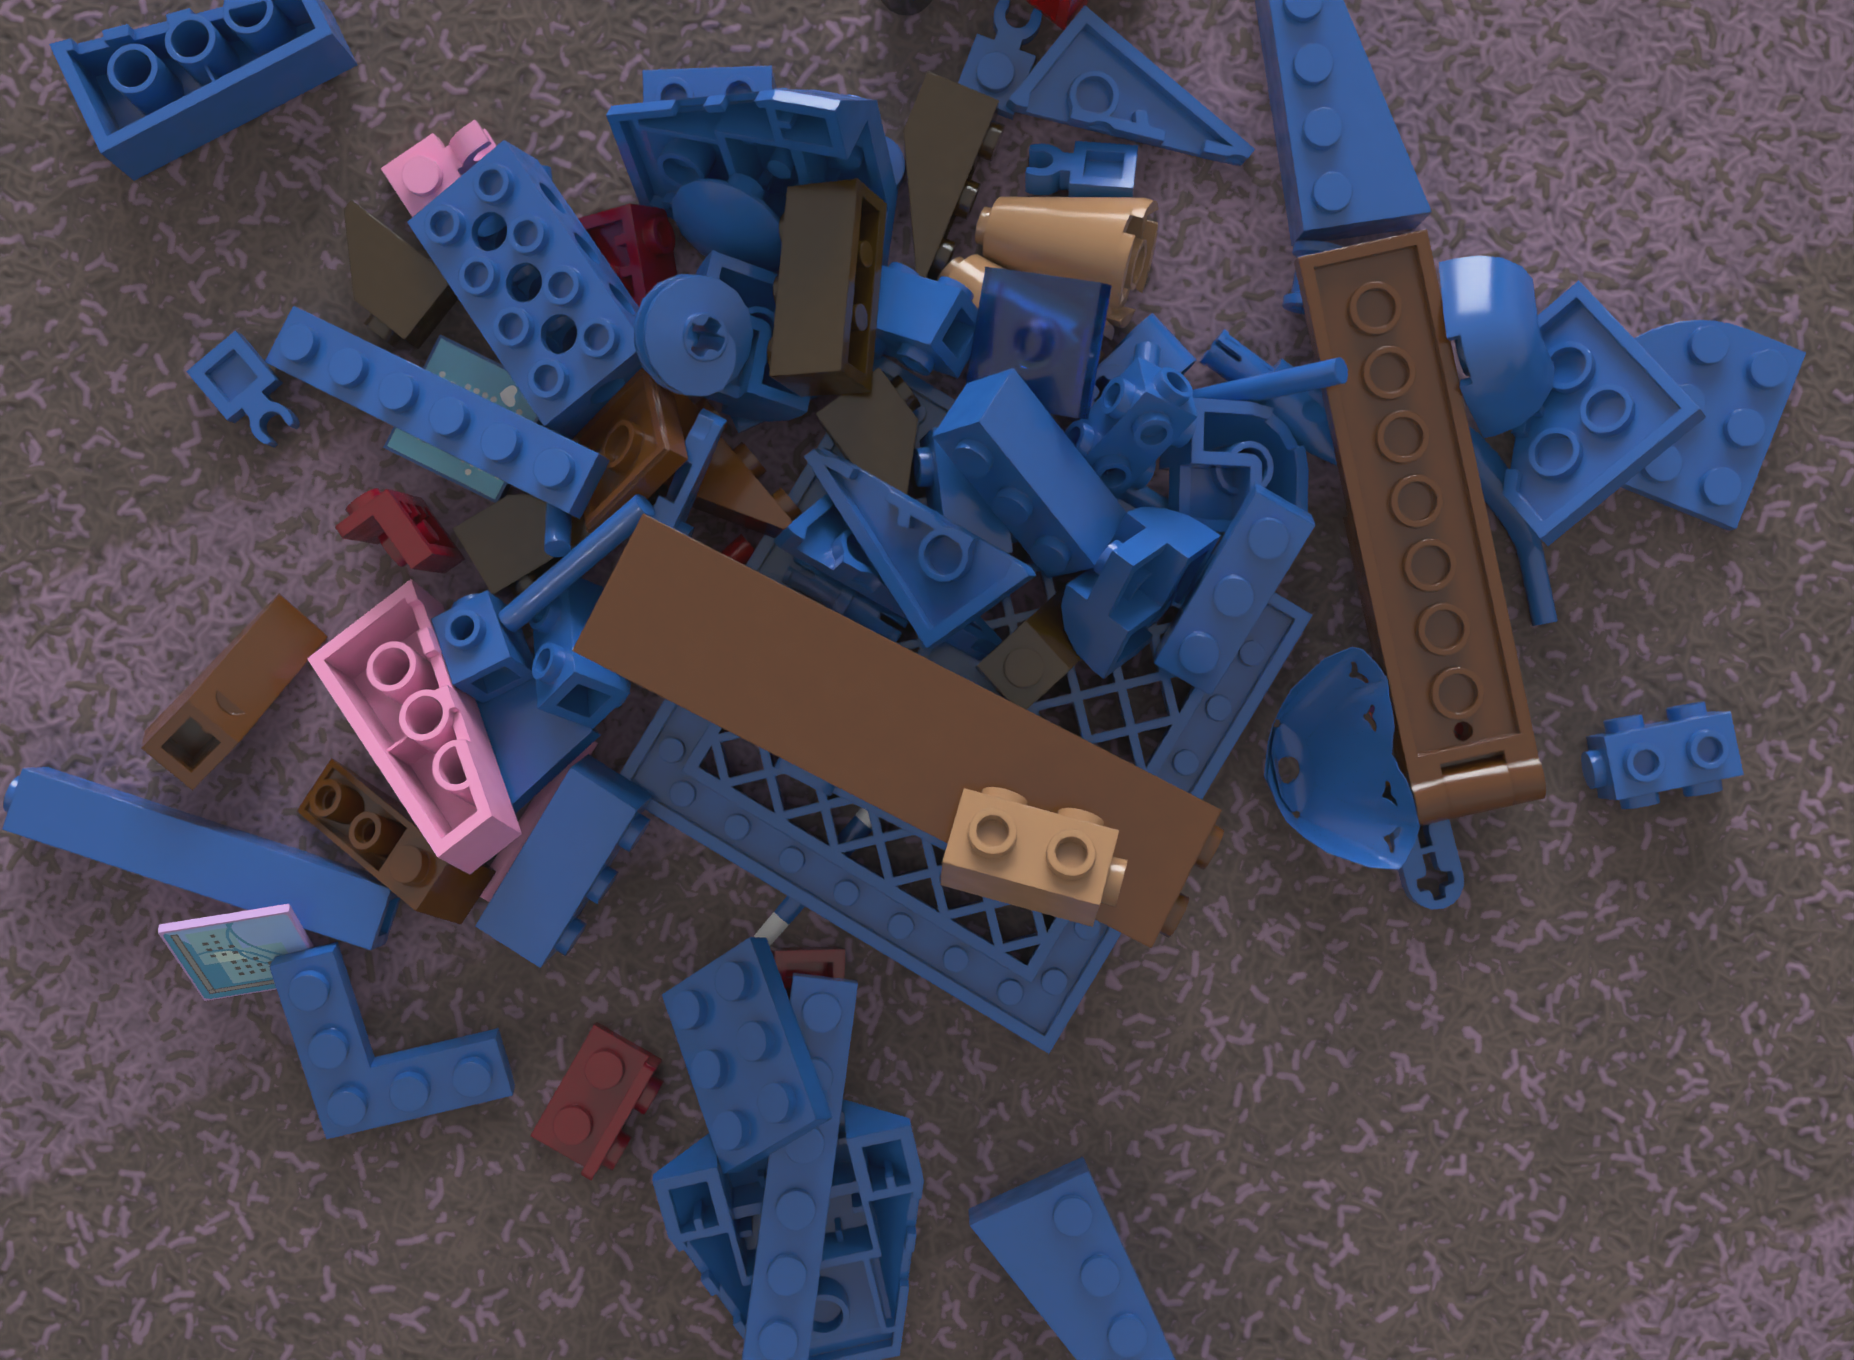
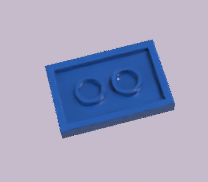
(746, 1055)

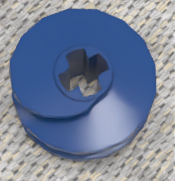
(663, 330)

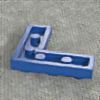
(365, 1091)

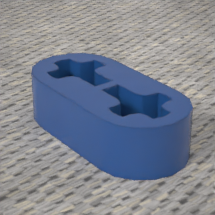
(1444, 858)

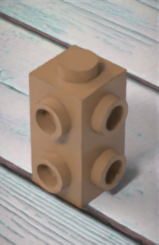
(1032, 856)

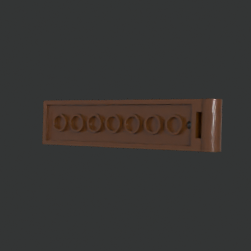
(1420, 529)

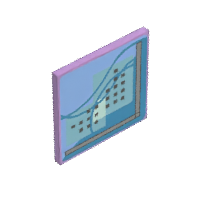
(234, 950)

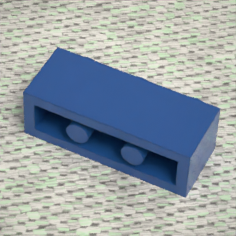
(1030, 473)
(1233, 589)
(566, 862)

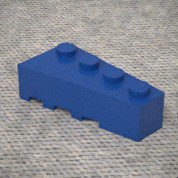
(198, 75)
(1333, 128)
(1072, 1265)

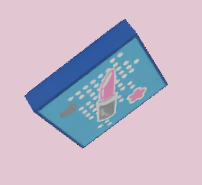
(483, 378)

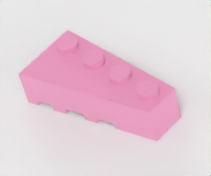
(420, 727)

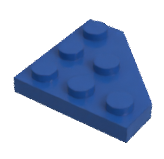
(1600, 422)

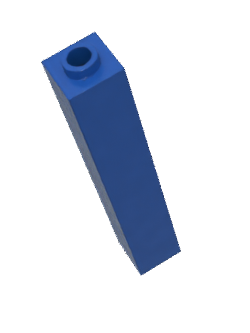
(198, 855)

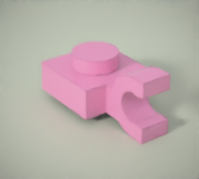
(431, 167)

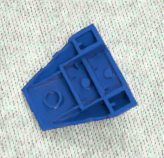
(766, 134)
(865, 1239)

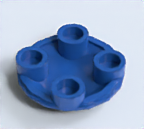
(729, 219)

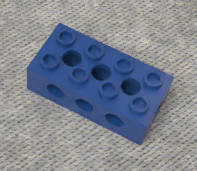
(533, 285)

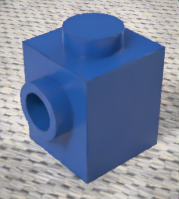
(480, 650)

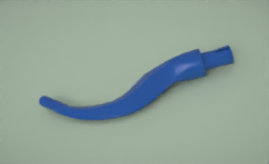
(1309, 426)

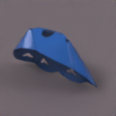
(1343, 764)

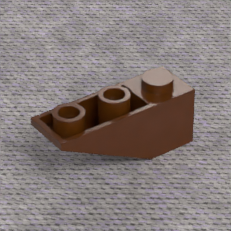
(732, 482)
(232, 692)
(390, 845)

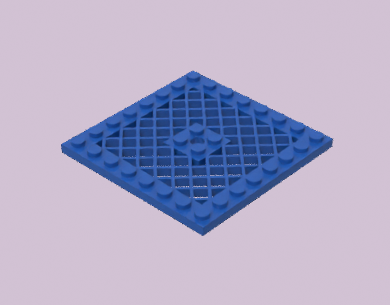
(1024, 997)

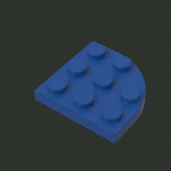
(1742, 390)

